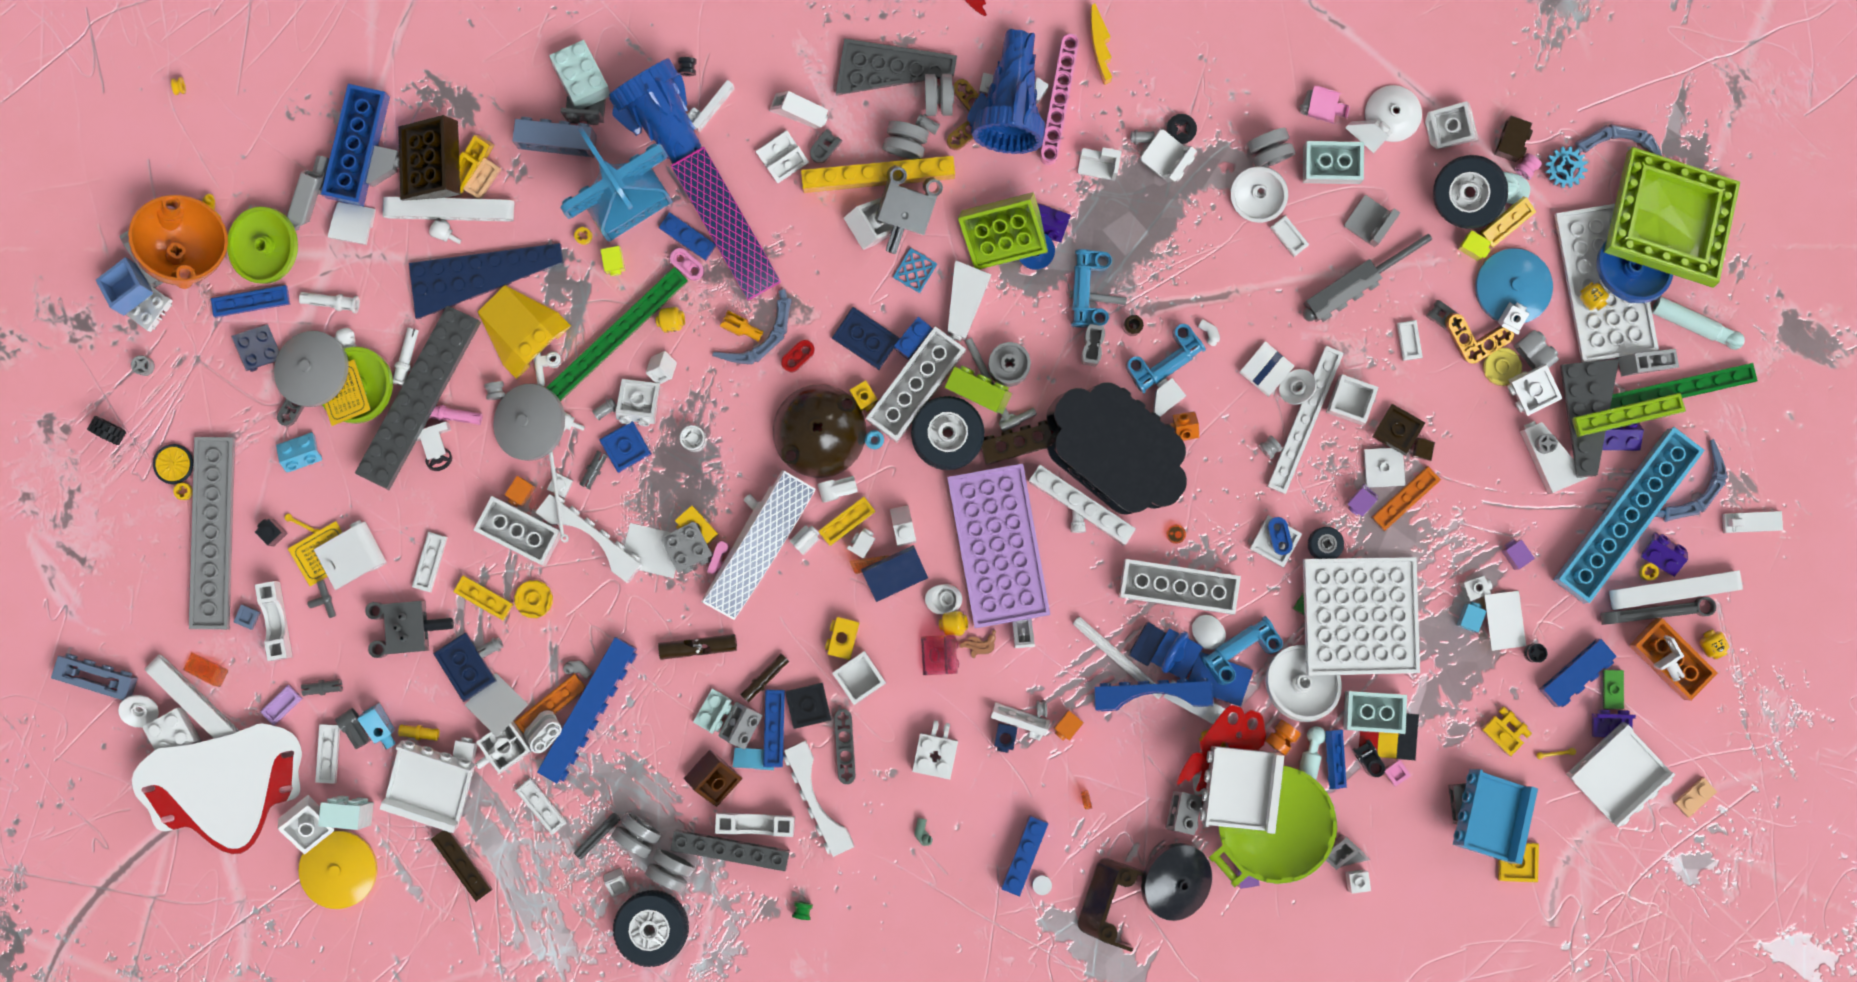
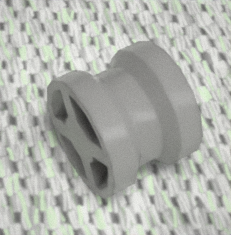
(138, 365)
(494, 390)
(1548, 441)
(1270, 447)

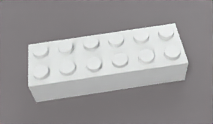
(916, 384)
(1179, 586)

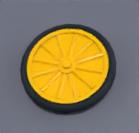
(173, 464)

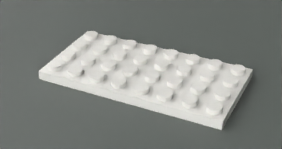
(1619, 326)

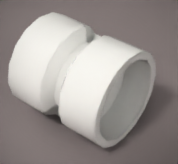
(693, 438)

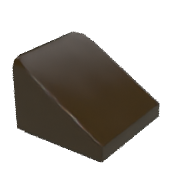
(1423, 449)

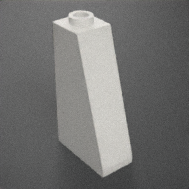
(967, 293)
(1554, 468)

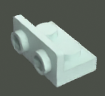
(713, 711)

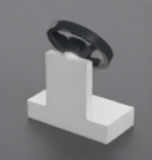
(434, 446)

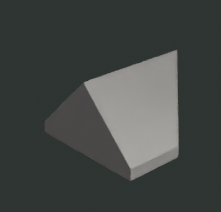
(1345, 853)

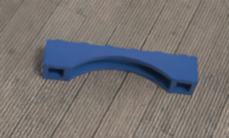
(1114, 697)

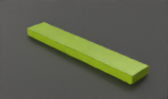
(1628, 415)

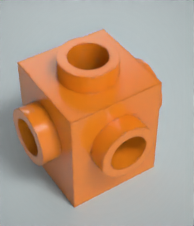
(1186, 425)

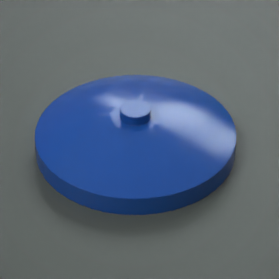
(1631, 280)

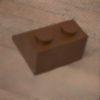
(712, 778)

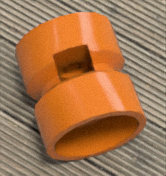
(1283, 737)

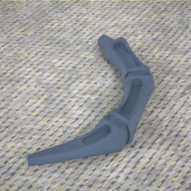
(1613, 132)
(775, 336)
(1701, 503)

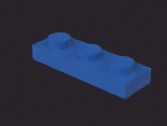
(687, 236)
(1336, 759)

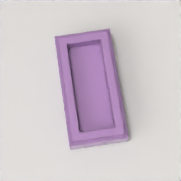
(281, 705)

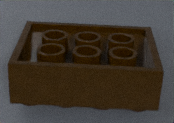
(429, 159)

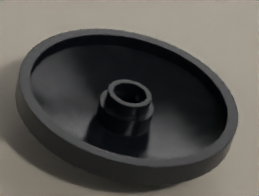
(1176, 881)

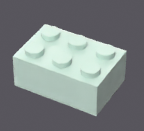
(580, 75)
(1333, 162)
(1375, 712)
(346, 813)

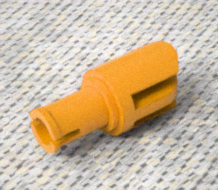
(739, 325)

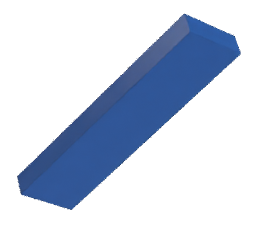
(250, 301)
(774, 728)

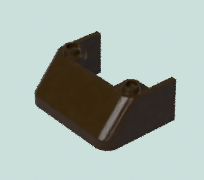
(1099, 898)

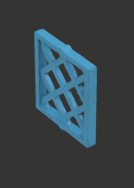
(922, 258)

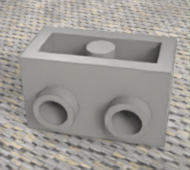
(740, 725)
(1184, 812)

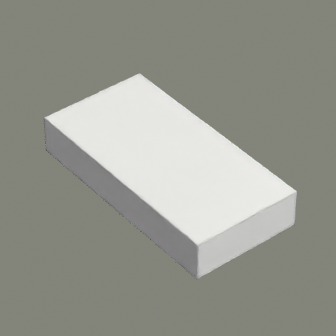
(1289, 236)
(1409, 340)

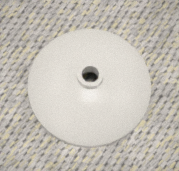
(1381, 107)
(1258, 206)

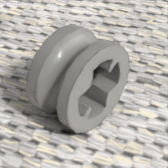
(1041, 708)

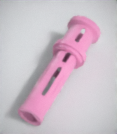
(443, 413)

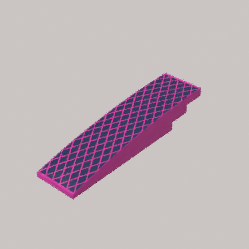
(725, 223)

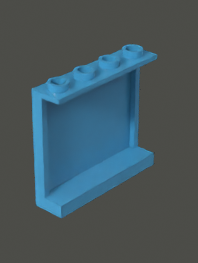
(1495, 817)

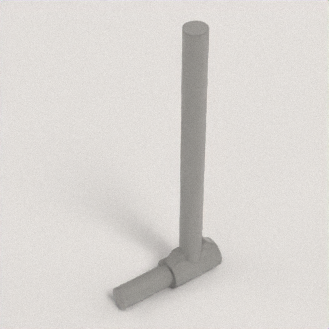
(1008, 420)

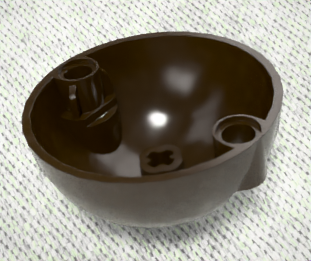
(821, 452)

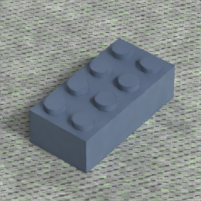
(552, 137)

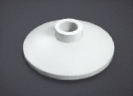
(1295, 380)
(135, 716)

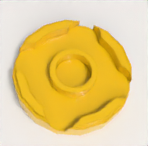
(533, 599)

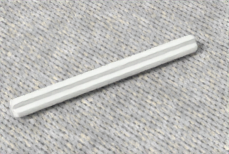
(1112, 652)

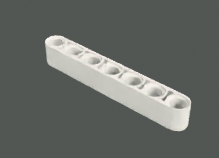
(449, 209)
(1675, 590)
(189, 698)

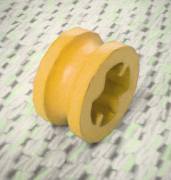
(178, 86)
(583, 241)
(178, 487)
(1650, 566)

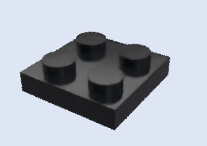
(808, 705)

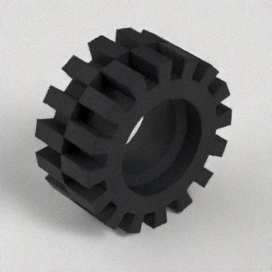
(106, 430)

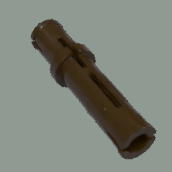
(761, 681)

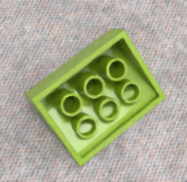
(1003, 231)

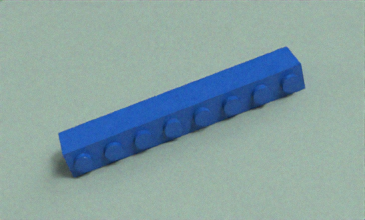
(587, 710)

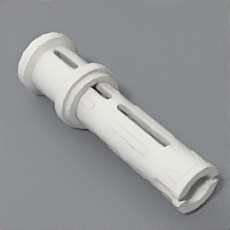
(338, 302)
(403, 365)

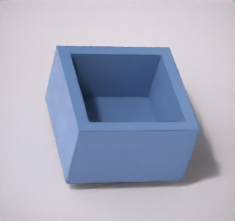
(124, 286)

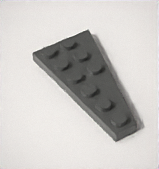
(878, 66)
(1588, 390)

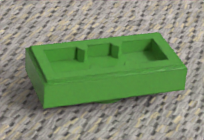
(1613, 689)

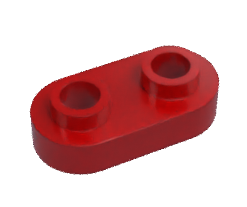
(797, 355)

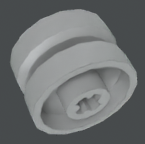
(939, 94)
(905, 140)
(1271, 148)
(1011, 353)
(636, 834)
(669, 870)

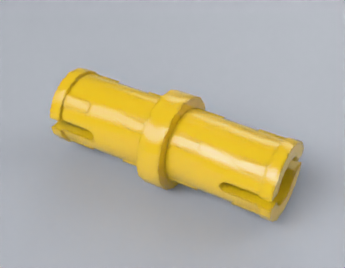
(418, 732)

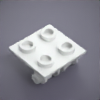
(149, 310)

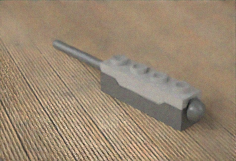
(1353, 285)

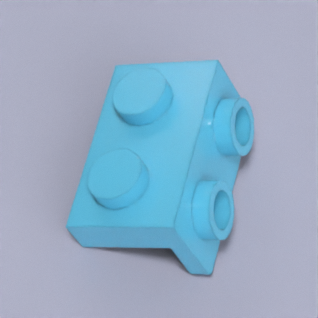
(298, 452)

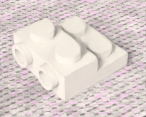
(1534, 390)
(637, 402)

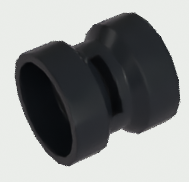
(1538, 655)

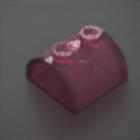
(939, 655)

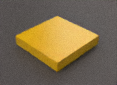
(1521, 872)

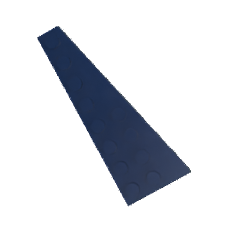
(462, 278)

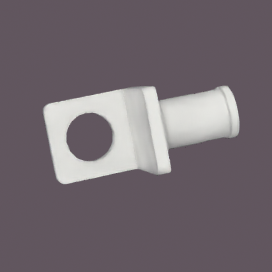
(1670, 661)

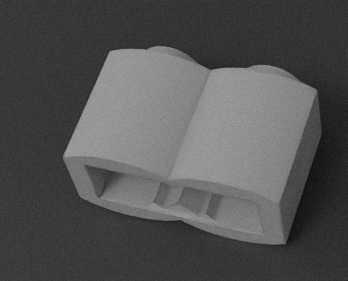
(1093, 339)
(1536, 351)

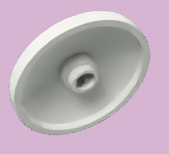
(1294, 692)

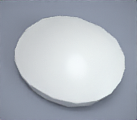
(943, 599)
(1208, 632)

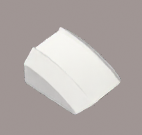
(1451, 126)

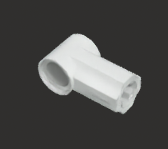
(832, 489)

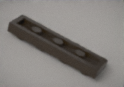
(461, 864)

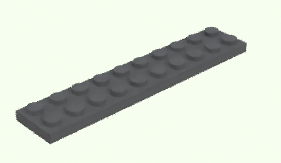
(418, 397)

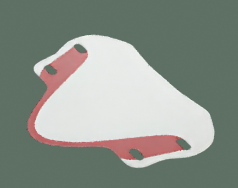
(221, 784)

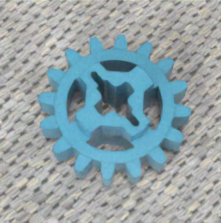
(1567, 174)

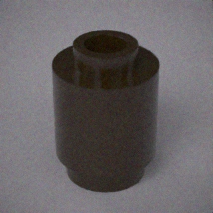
(1133, 319)

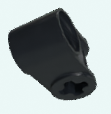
(1368, 758)

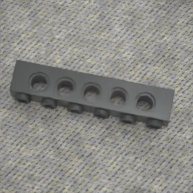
(730, 850)

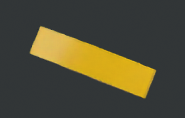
(1100, 37)

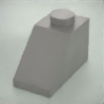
(382, 165)

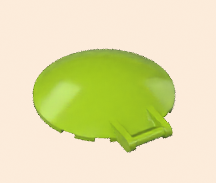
(1301, 841)

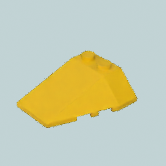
(520, 328)

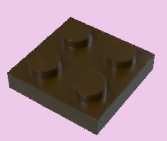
(1398, 429)

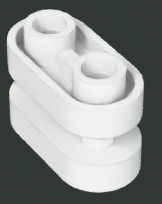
(542, 731)

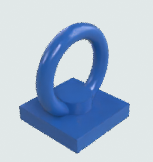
(1177, 654)

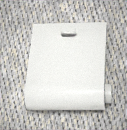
(350, 555)

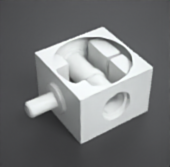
(503, 750)

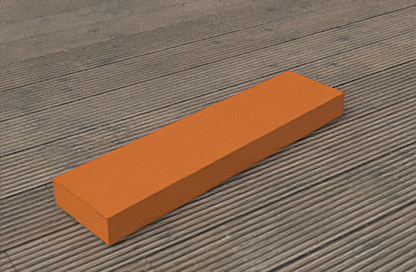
(1406, 498)
(553, 701)

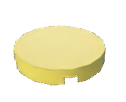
(1502, 366)

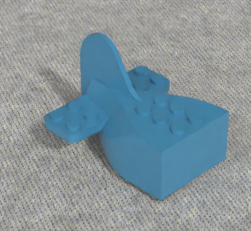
(621, 193)

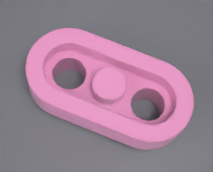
(687, 264)

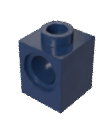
(1003, 728)

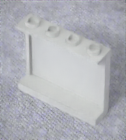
(1620, 775)
(428, 786)
(1242, 789)

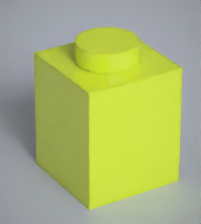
(1475, 246)
(613, 260)

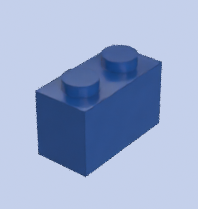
(913, 338)

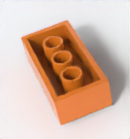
(1653, 647)

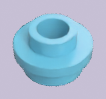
(869, 435)

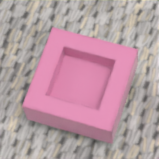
(1397, 773)

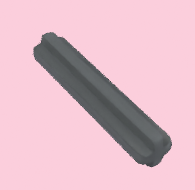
(597, 835)

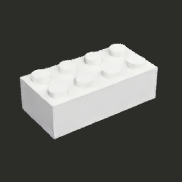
(518, 531)

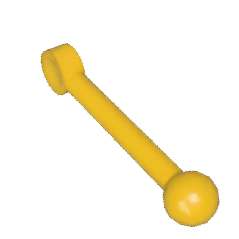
(288, 517)
(1571, 751)

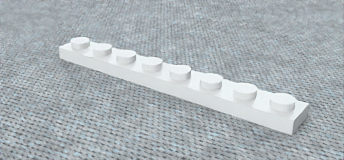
(1305, 421)

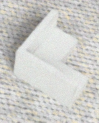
(1100, 164)

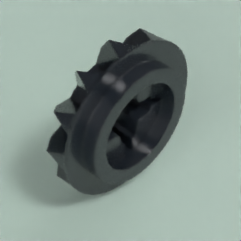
(1182, 119)

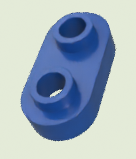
(1282, 535)

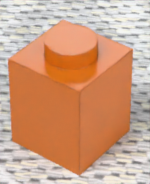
(519, 491)
(1068, 726)

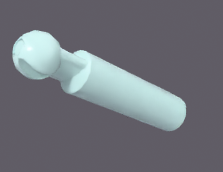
(1697, 323)
(1311, 759)

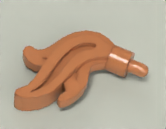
(979, 646)

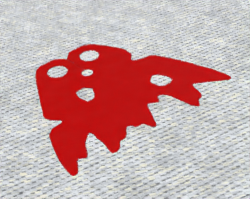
(1224, 732)

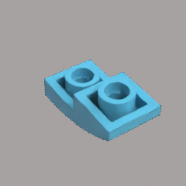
(749, 759)

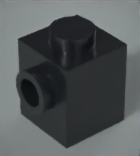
(270, 532)

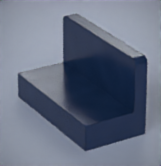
(1147, 644)

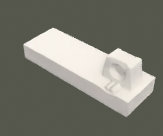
(700, 118)
(1752, 522)
(1037, 726)

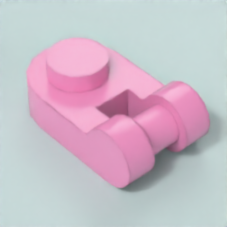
(716, 563)

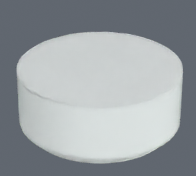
(1042, 885)

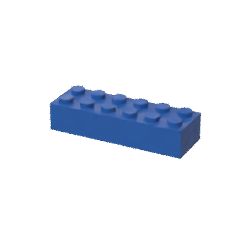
(354, 143)

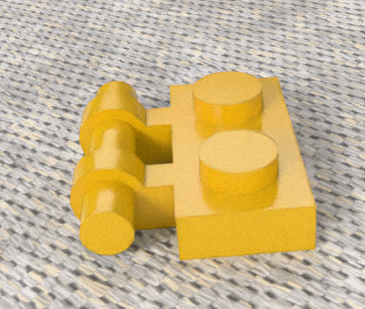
(1502, 735)

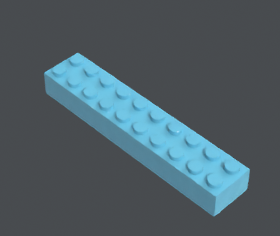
(1628, 515)

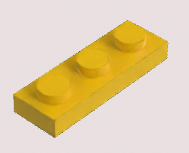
(1508, 221)
(847, 521)
(483, 597)

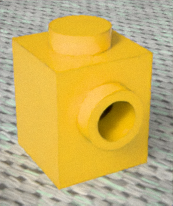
(864, 396)

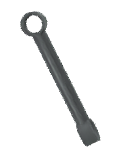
(1657, 612)

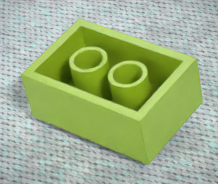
(979, 389)

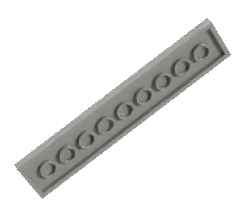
(211, 533)

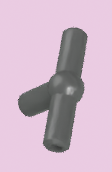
(325, 599)

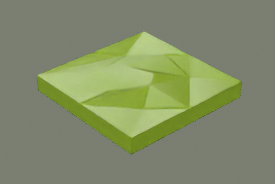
(1672, 217)

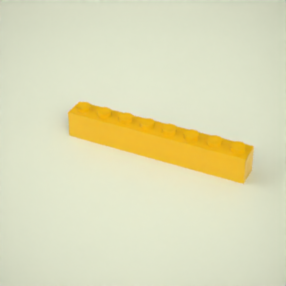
(876, 174)

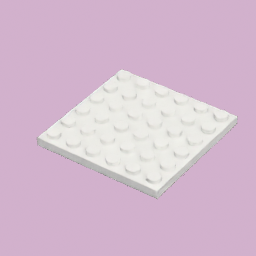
(1361, 616)

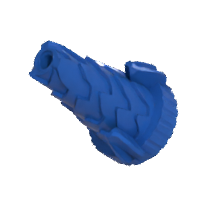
(657, 104)
(1009, 114)

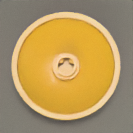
(338, 870)

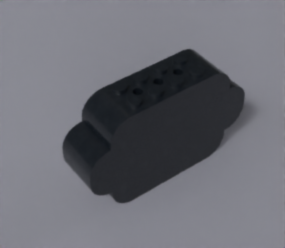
(1116, 448)

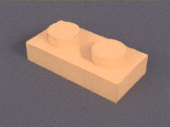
(482, 179)
(1695, 797)

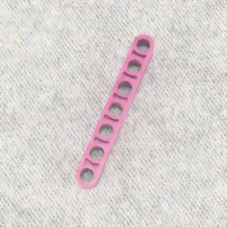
(1059, 90)

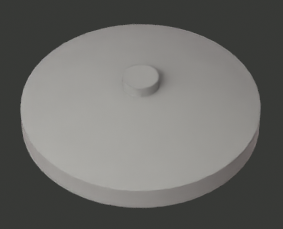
(311, 369)
(529, 422)

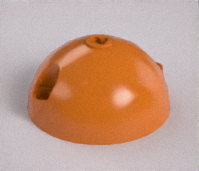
(193, 235)

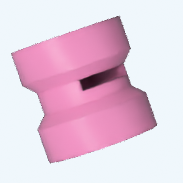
(1528, 166)

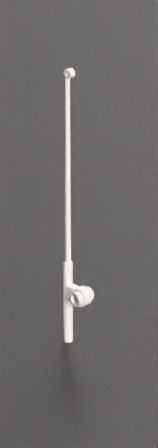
(540, 362)

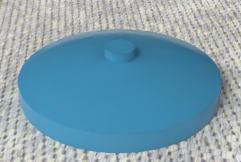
(1514, 277)

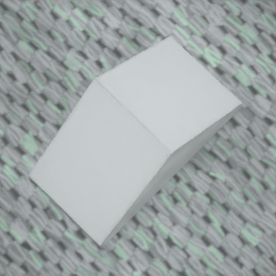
(1023, 633)

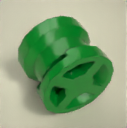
(802, 910)

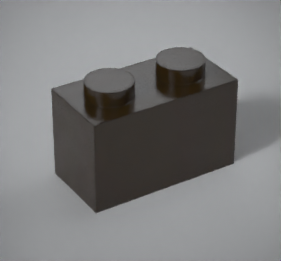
(1513, 139)

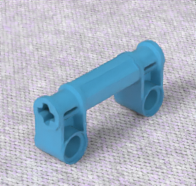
(1081, 289)
(1170, 363)
(1238, 644)

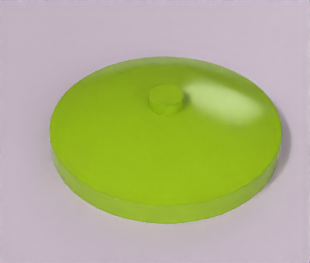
(262, 245)
(375, 379)

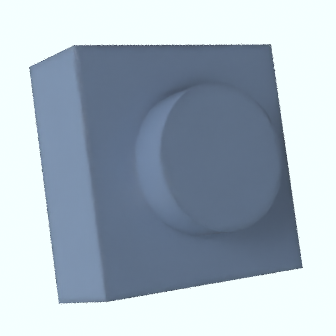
(247, 617)

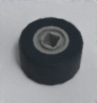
(1320, 547)

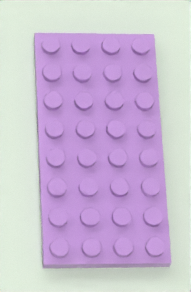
(998, 546)

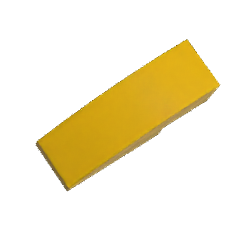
(472, 157)

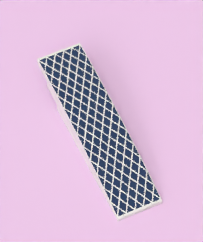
(758, 544)

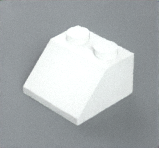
(866, 227)
(301, 825)

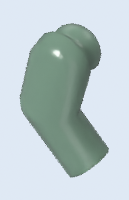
(921, 834)

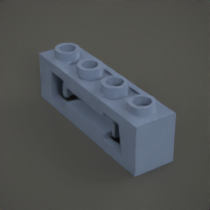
(64, 667)

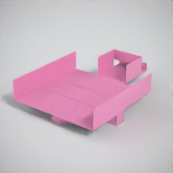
(1325, 105)

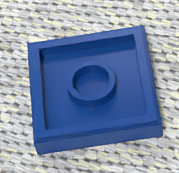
(625, 447)

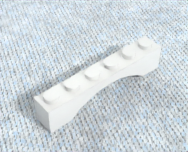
(1082, 505)
(620, 561)
(836, 836)

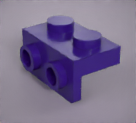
(1053, 222)
(1624, 438)
(1665, 554)
(1605, 723)

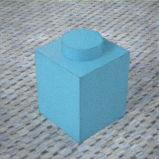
(1471, 617)

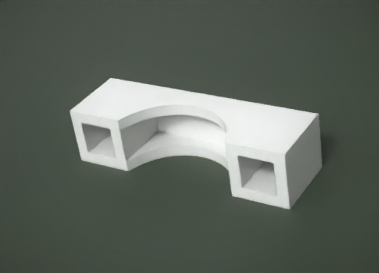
(277, 635)
(755, 824)

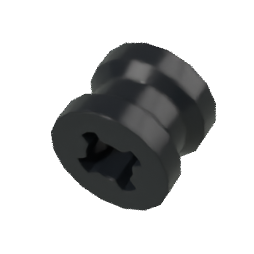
(687, 66)

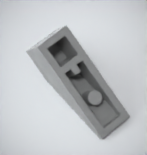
(1648, 362)

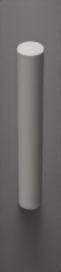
(1105, 298)

